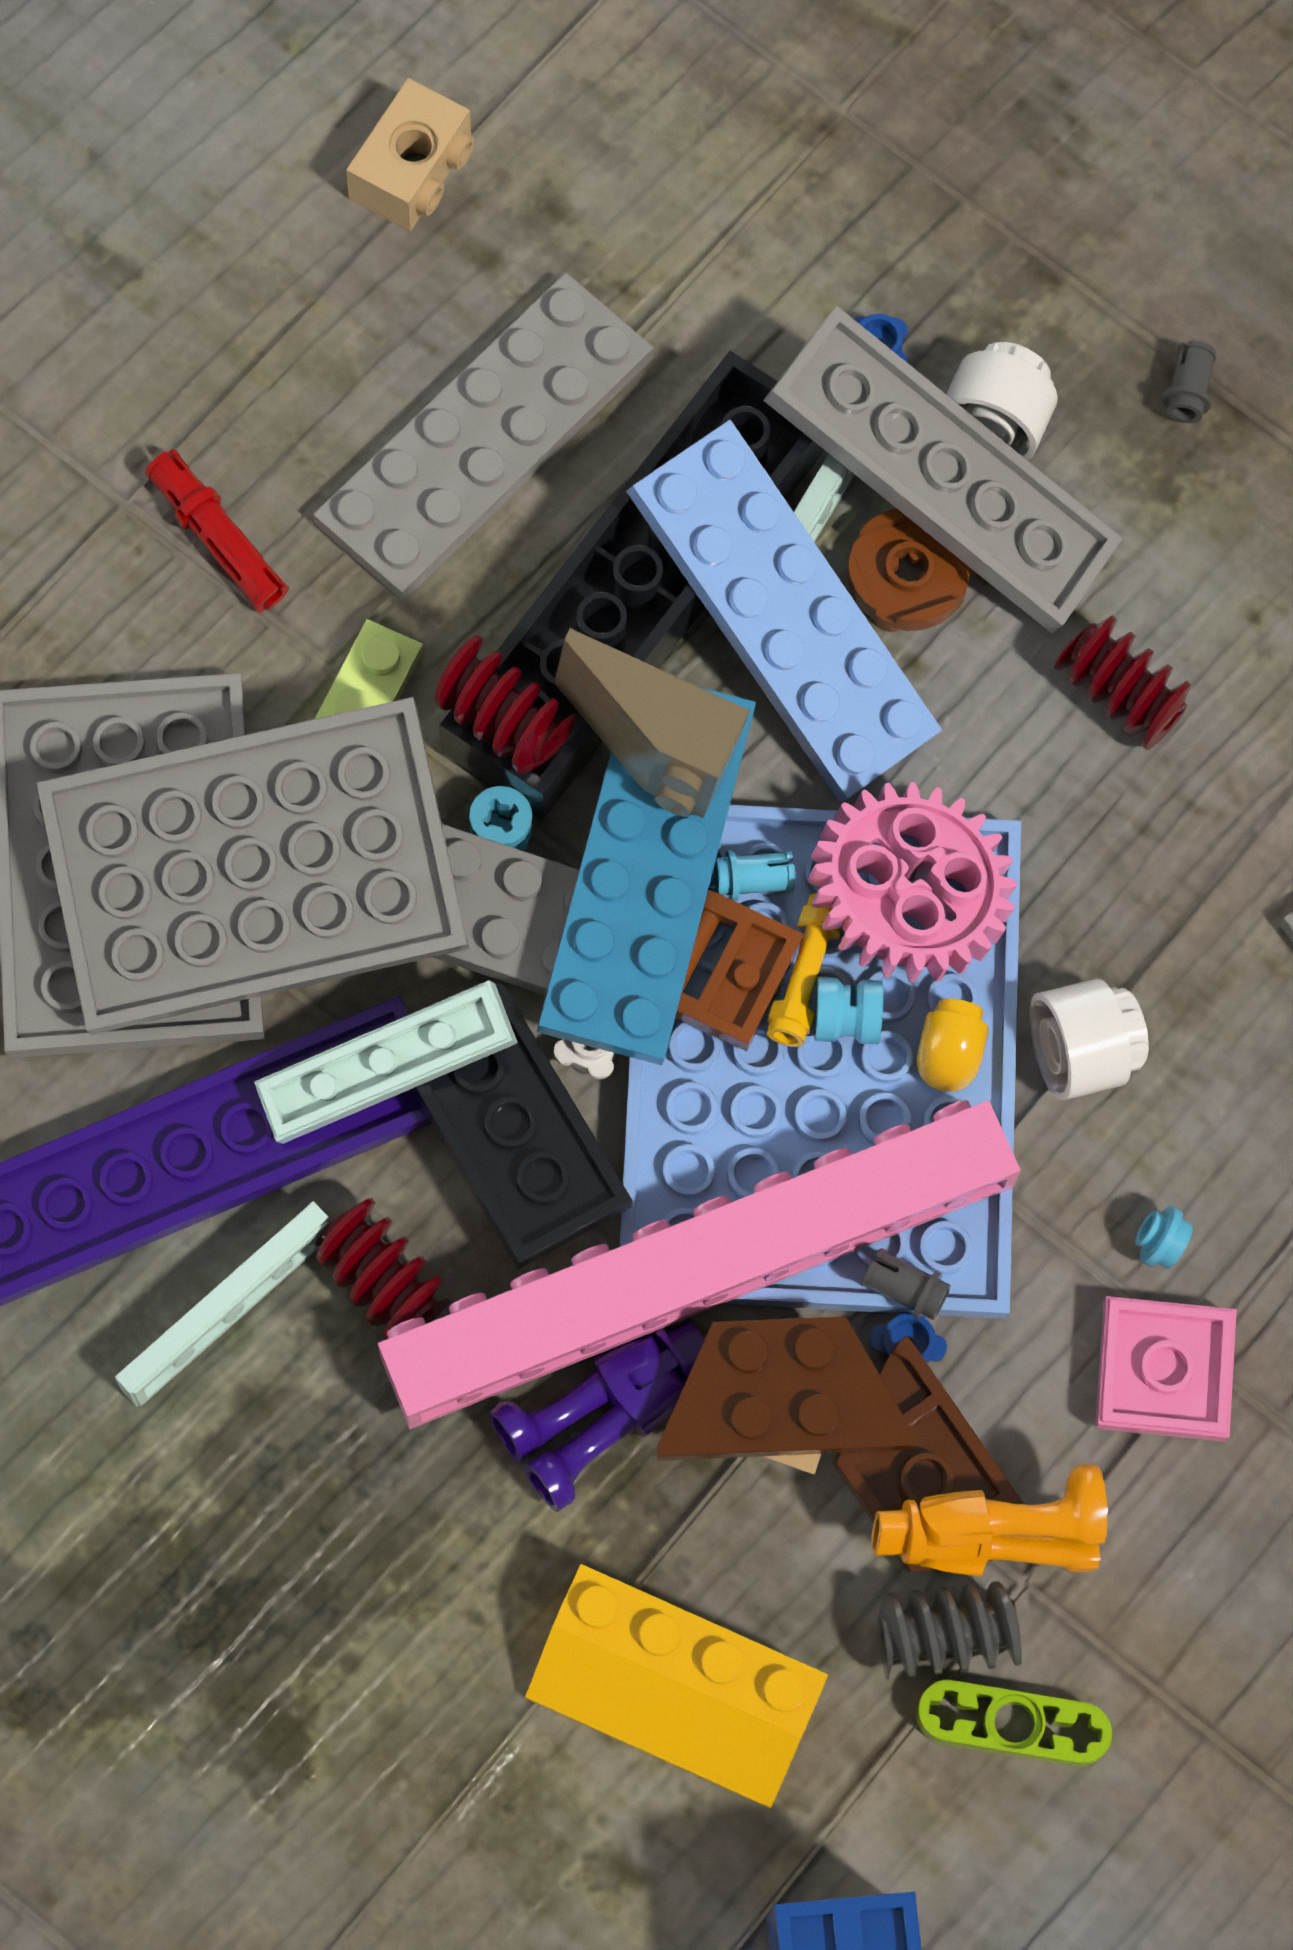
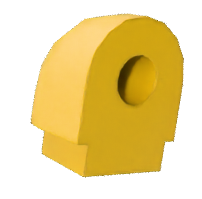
(952, 1045)

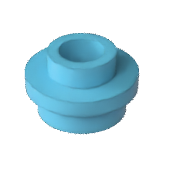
(1163, 1237)

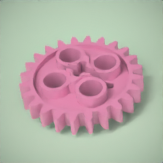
(875, 913)

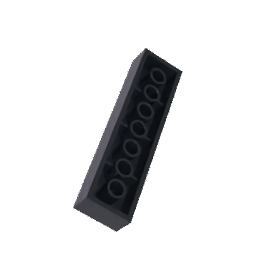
(625, 583)

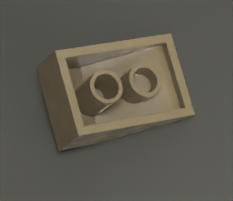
(654, 723)

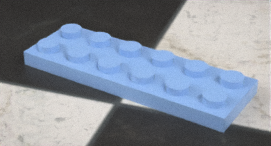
(784, 610)

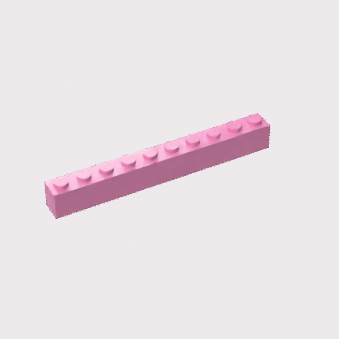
(698, 1262)

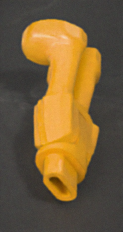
(967, 1530)

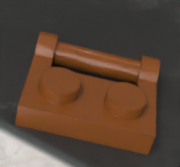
(744, 975)

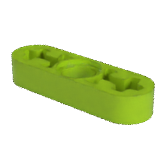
(1061, 1747)

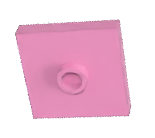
(1166, 1369)

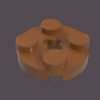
(894, 600)

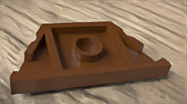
(781, 1393)
(945, 1453)

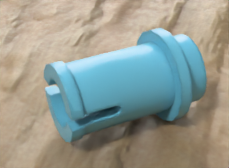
(753, 874)

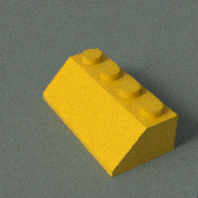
(675, 1686)

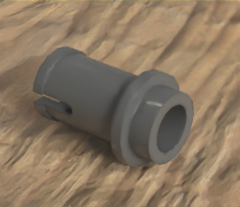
(1190, 382)
(907, 1284)

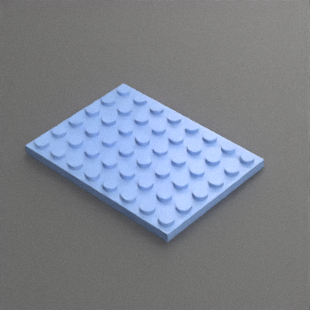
(733, 1116)

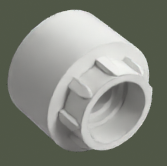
(1008, 393)
(1087, 1037)

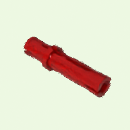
(201, 511)

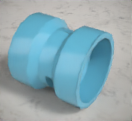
(848, 1010)

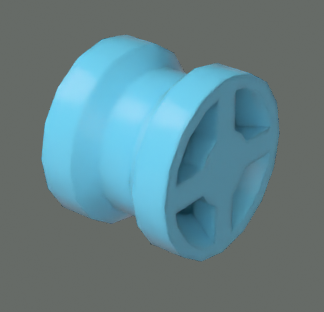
(506, 802)

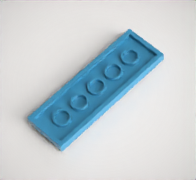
(635, 915)

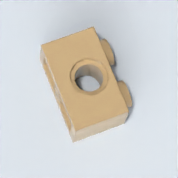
(413, 123)

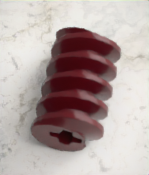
(1125, 681)
(500, 709)
(377, 1269)

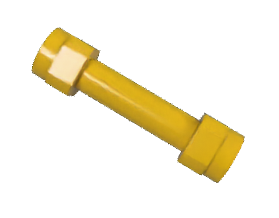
(791, 1018)

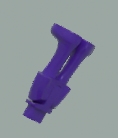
(637, 1381)

